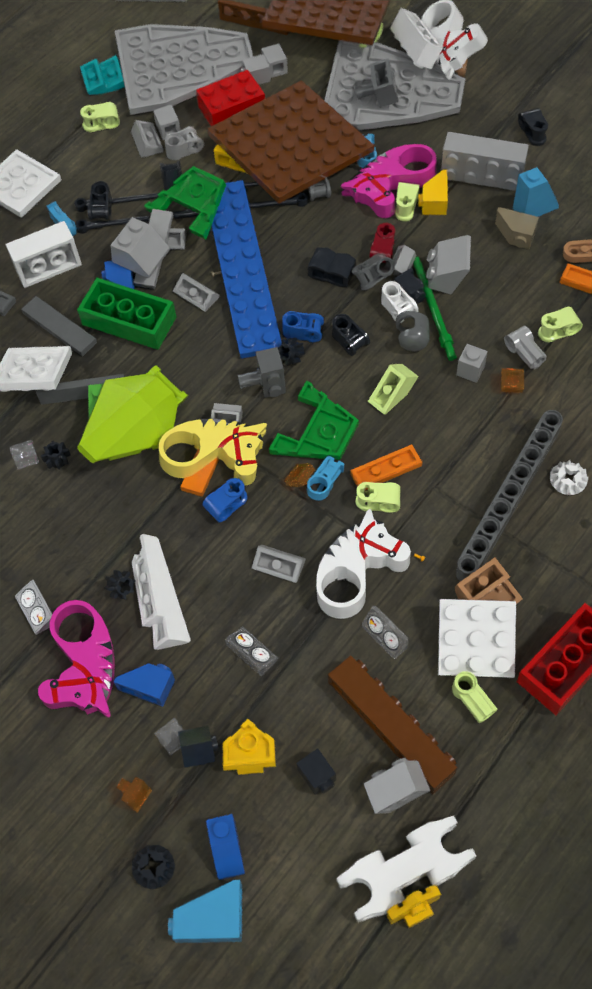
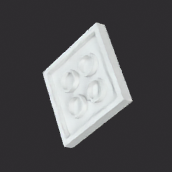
(24, 182)
(33, 368)
(477, 637)

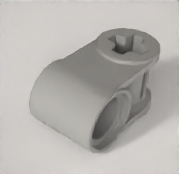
(181, 143)

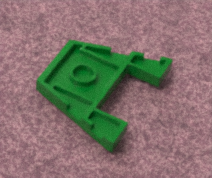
(197, 192)
(326, 433)

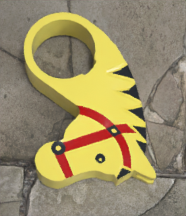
(220, 438)

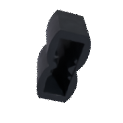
(331, 267)

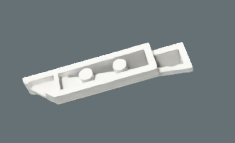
(157, 596)

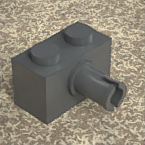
(381, 85)
(269, 373)

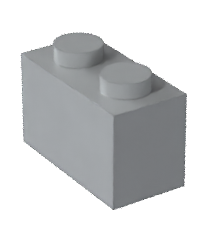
(396, 786)

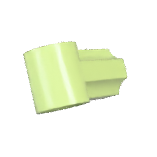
(475, 698)

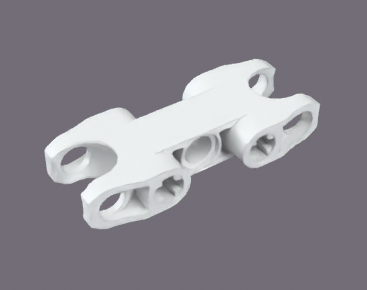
(389, 877)

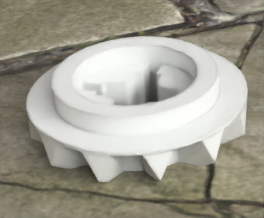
(567, 486)

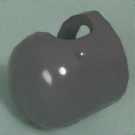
(414, 338)

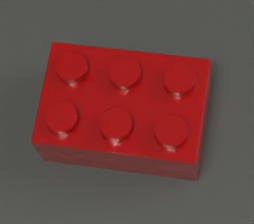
(228, 97)

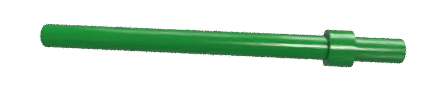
(445, 339)

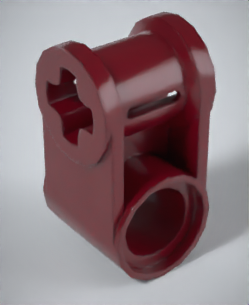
(383, 241)

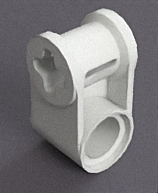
(399, 301)

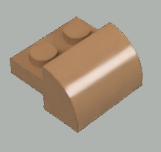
(488, 583)

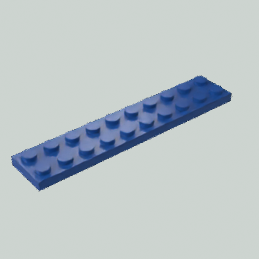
(244, 273)

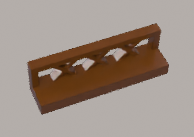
(244, 14)

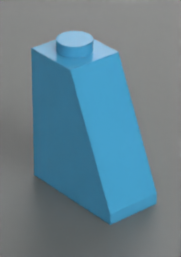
(534, 194)
(210, 917)

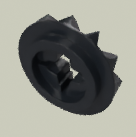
(164, 870)

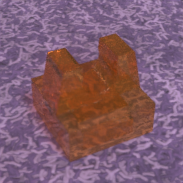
(134, 793)

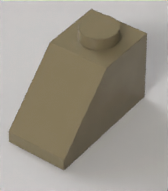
(516, 227)

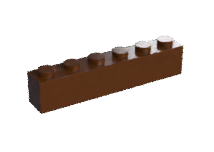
(390, 722)

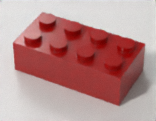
(562, 663)

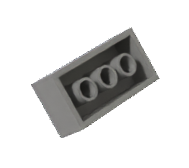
(483, 160)

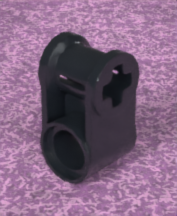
(534, 126)
(170, 173)
(100, 201)
(351, 336)

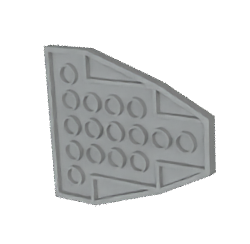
(170, 62)
(421, 92)

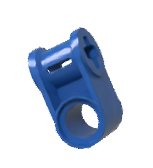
(302, 326)
(226, 500)

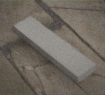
(161, 223)

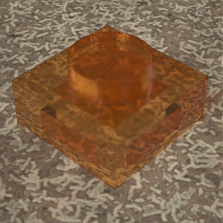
(512, 380)
(300, 475)

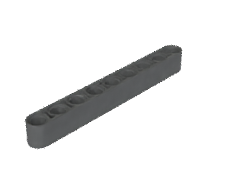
(511, 484)

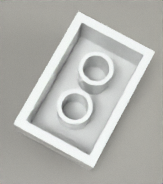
(44, 254)

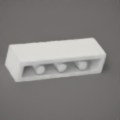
(416, 39)

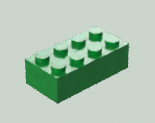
(127, 313)

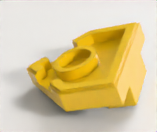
(248, 750)
(414, 907)

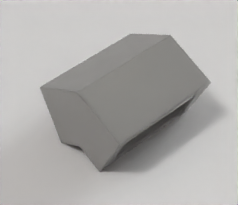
(403, 259)
(227, 412)

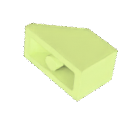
(392, 387)

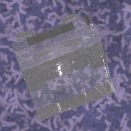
(24, 454)
(169, 736)

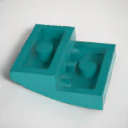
(103, 76)

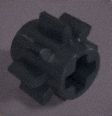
(291, 351)
(55, 455)
(113, 584)

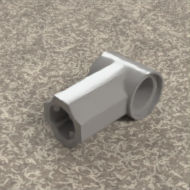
(523, 343)

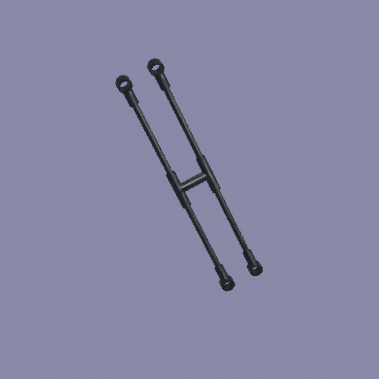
(82, 205)

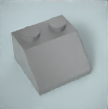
(139, 248)
(448, 264)

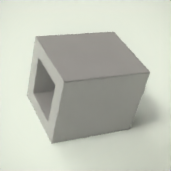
(276, 60)
(258, 68)
(166, 120)
(471, 363)

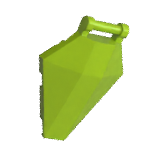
(130, 416)

